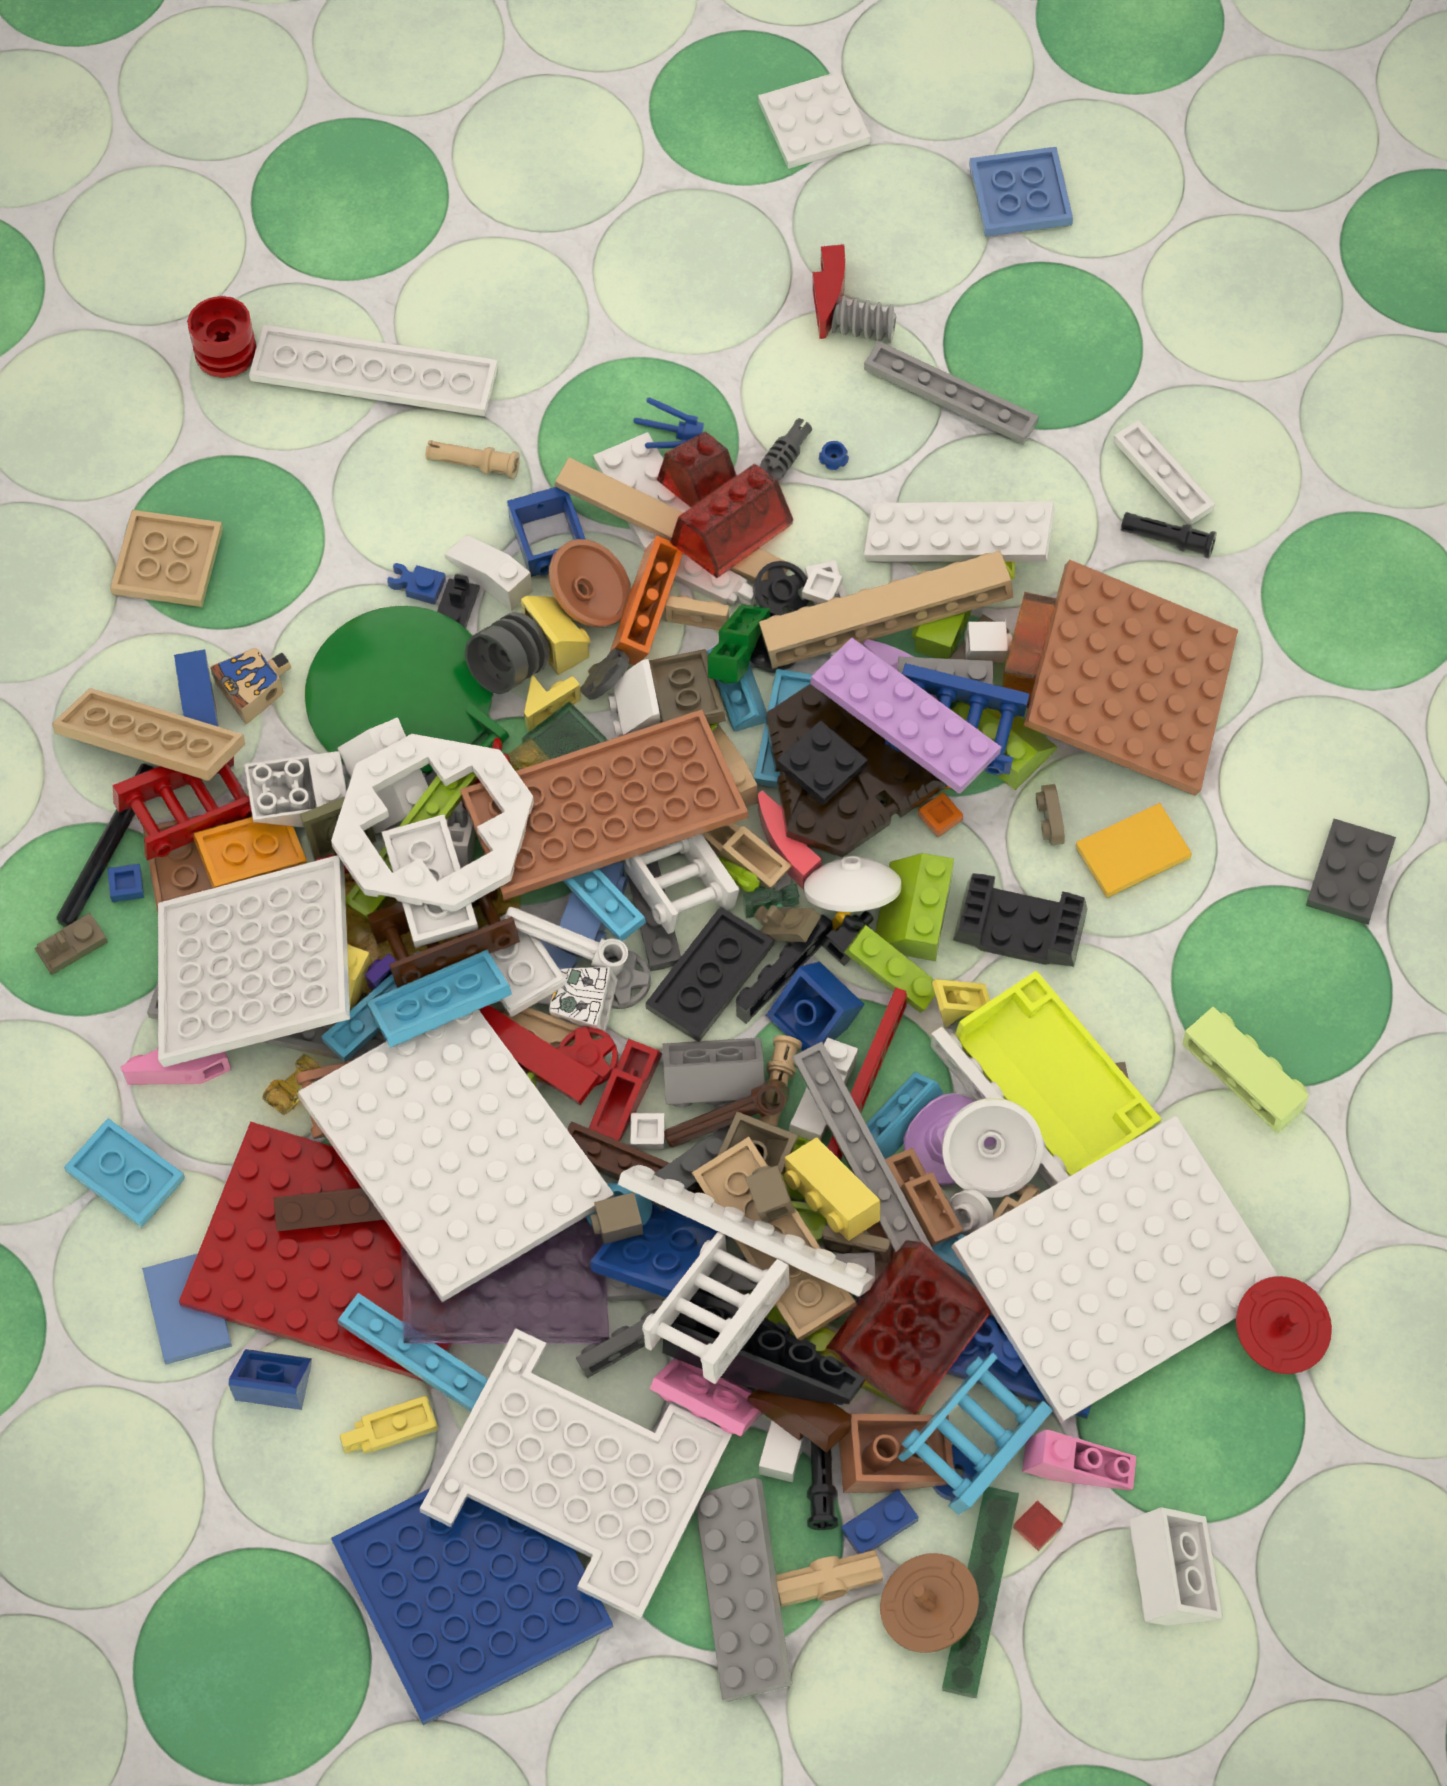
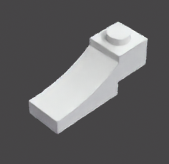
(808, 1119)

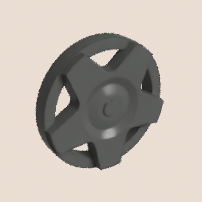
(605, 674)

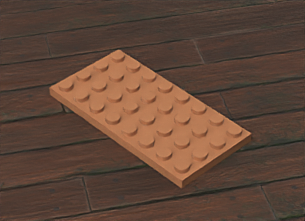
(617, 801)

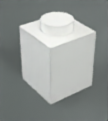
(987, 641)

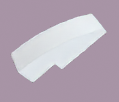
(780, 1454)

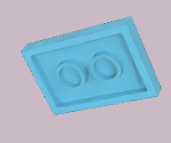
(124, 1172)

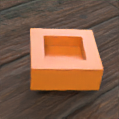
(940, 814)

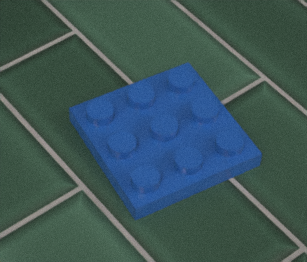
(656, 1257)

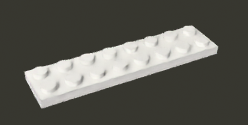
(373, 370)

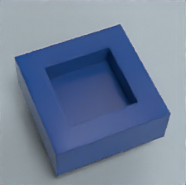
(125, 882)

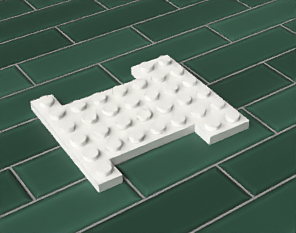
(580, 1475)

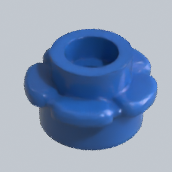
(833, 448)

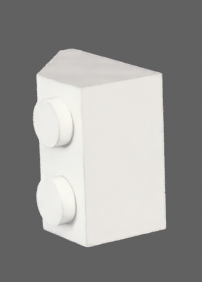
(634, 700)

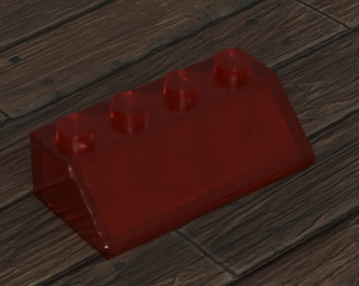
(733, 521)

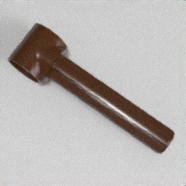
(724, 1115)

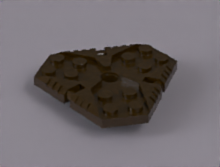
(855, 810)

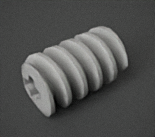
(864, 319)

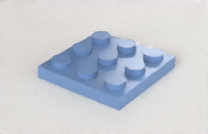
(1020, 191)

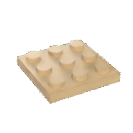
(166, 558)

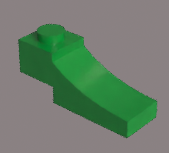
(736, 644)

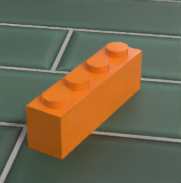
(647, 599)

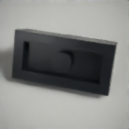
(459, 599)

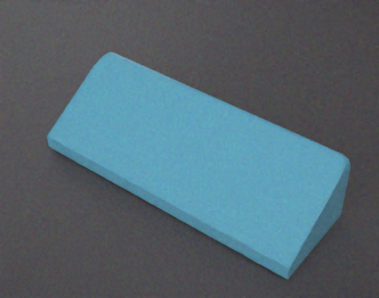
(743, 701)
(893, 1118)

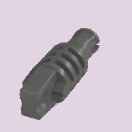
(785, 450)

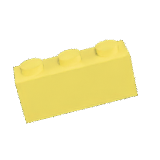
(832, 1189)

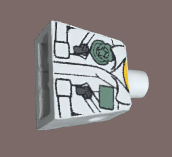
(585, 998)

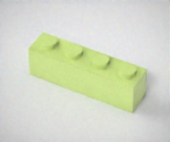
(1246, 1069)

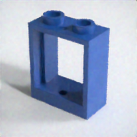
(539, 506)

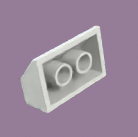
(398, 796)
(1175, 1567)

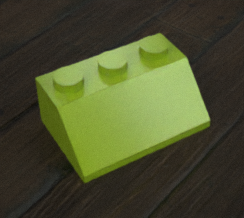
(1024, 744)
(917, 915)

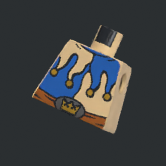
(250, 681)

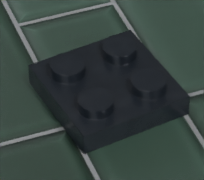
(821, 762)

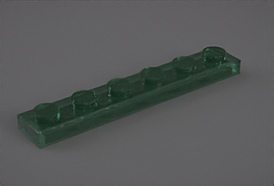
(986, 1566)

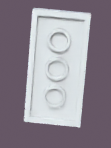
(639, 469)
(434, 845)

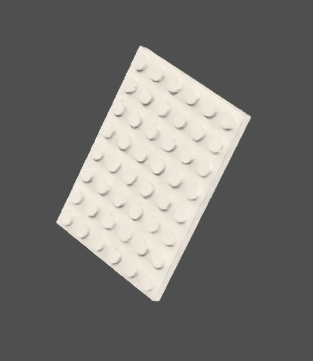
(455, 1150)
(1115, 1268)

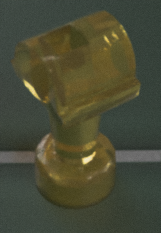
(284, 1094)

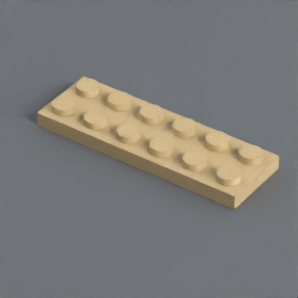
(149, 734)
(808, 1300)

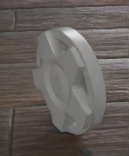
(630, 979)

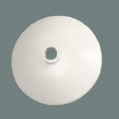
(852, 885)
(994, 1168)

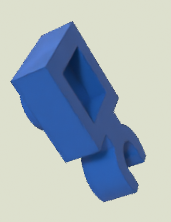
(420, 584)
(1001, 1347)

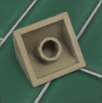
(769, 1140)

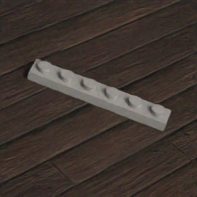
(951, 392)

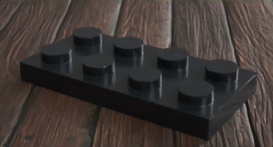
(709, 974)

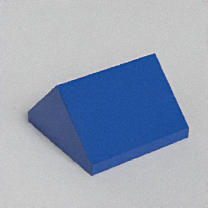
(270, 1379)

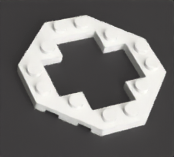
(414, 881)

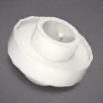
(971, 1210)

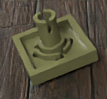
(320, 826)

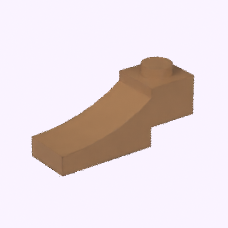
(924, 1197)

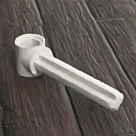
(570, 940)

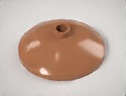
(589, 583)

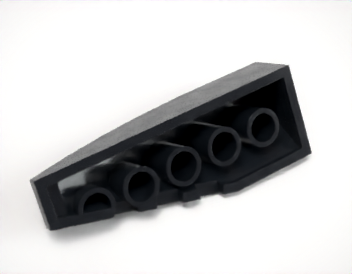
(770, 1358)

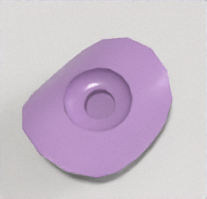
(927, 1132)

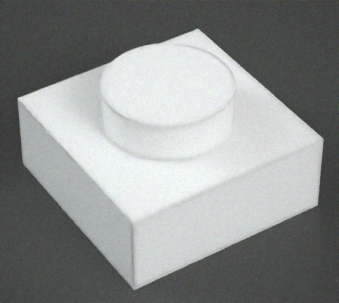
(821, 585)
(647, 1130)

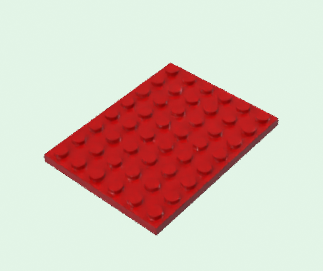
(295, 1278)

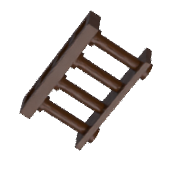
(391, 923)

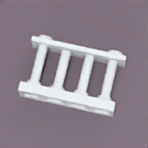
(703, 865)
(734, 1331)

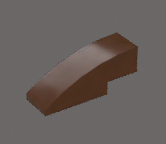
(818, 1421)

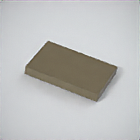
(684, 687)

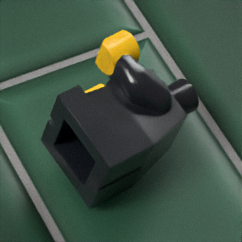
(843, 932)

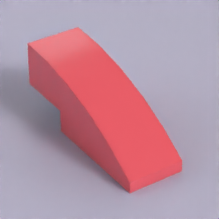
(797, 854)

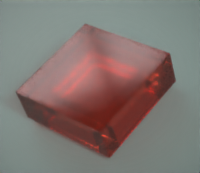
(1038, 1525)

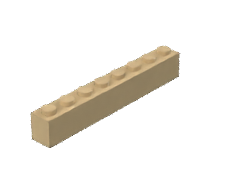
(886, 609)

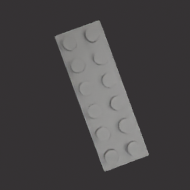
(742, 1590)

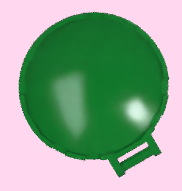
(399, 666)

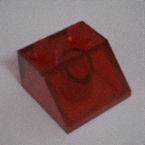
(696, 468)

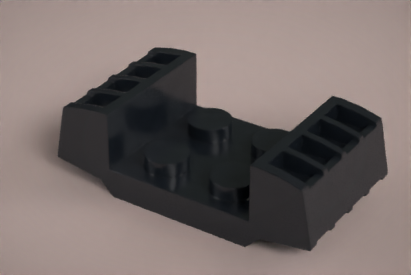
(1020, 923)

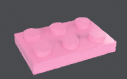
(719, 1402)

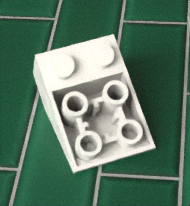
(293, 785)

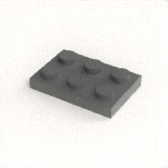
(1350, 871)

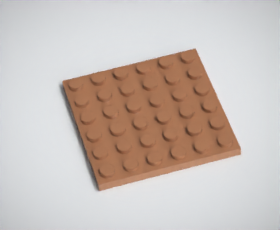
(1131, 677)

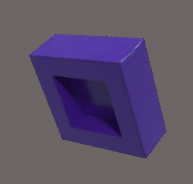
(379, 971)

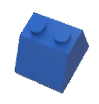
(814, 1006)

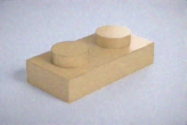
(696, 613)

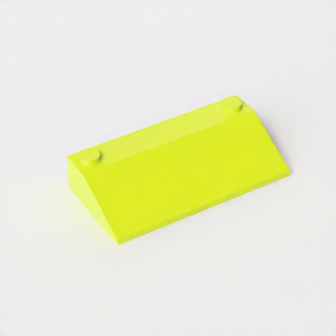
(1056, 1073)

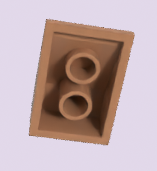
(872, 1451)

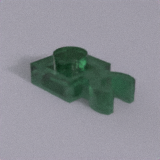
(784, 897)

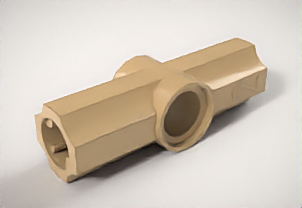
(829, 1578)

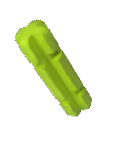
(744, 879)

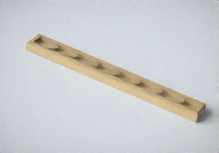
(640, 509)

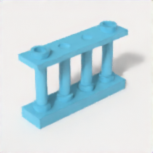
(1007, 1441)

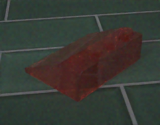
(910, 1326)

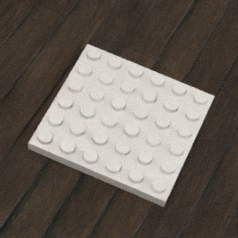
(252, 961)

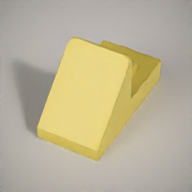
(543, 704)
(958, 999)

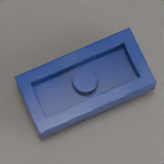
(879, 1523)

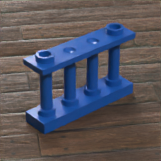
(979, 697)

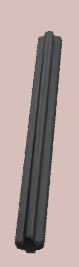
(97, 862)

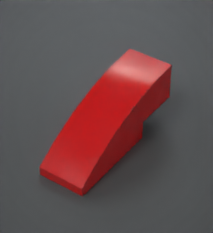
(828, 286)
(625, 1089)

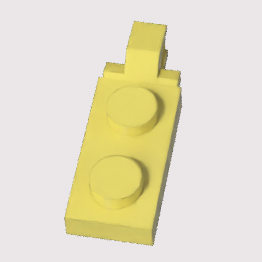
(390, 1426)

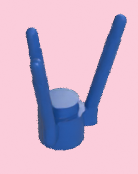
(684, 430)

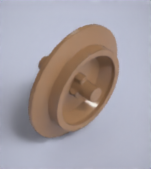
(929, 1603)

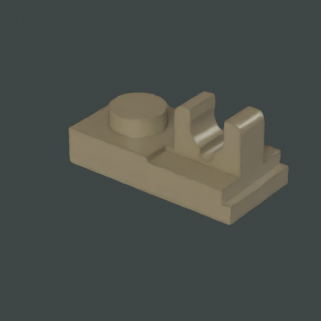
(786, 923)
(71, 944)

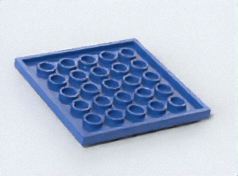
(466, 1599)

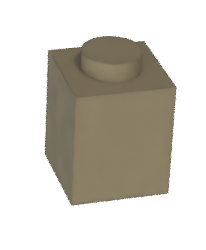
(770, 1193)
(617, 1218)

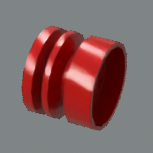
(222, 336)

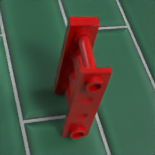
(161, 783)

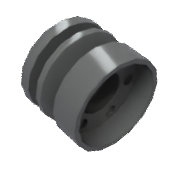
(507, 652)

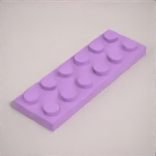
(905, 715)

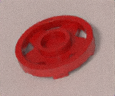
(591, 1052)

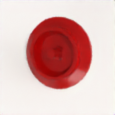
(1283, 1325)

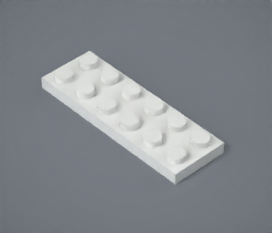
(959, 531)

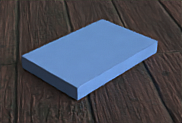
(181, 1330)

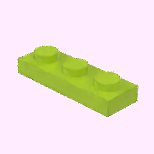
(891, 967)

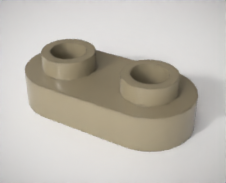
(1053, 826)

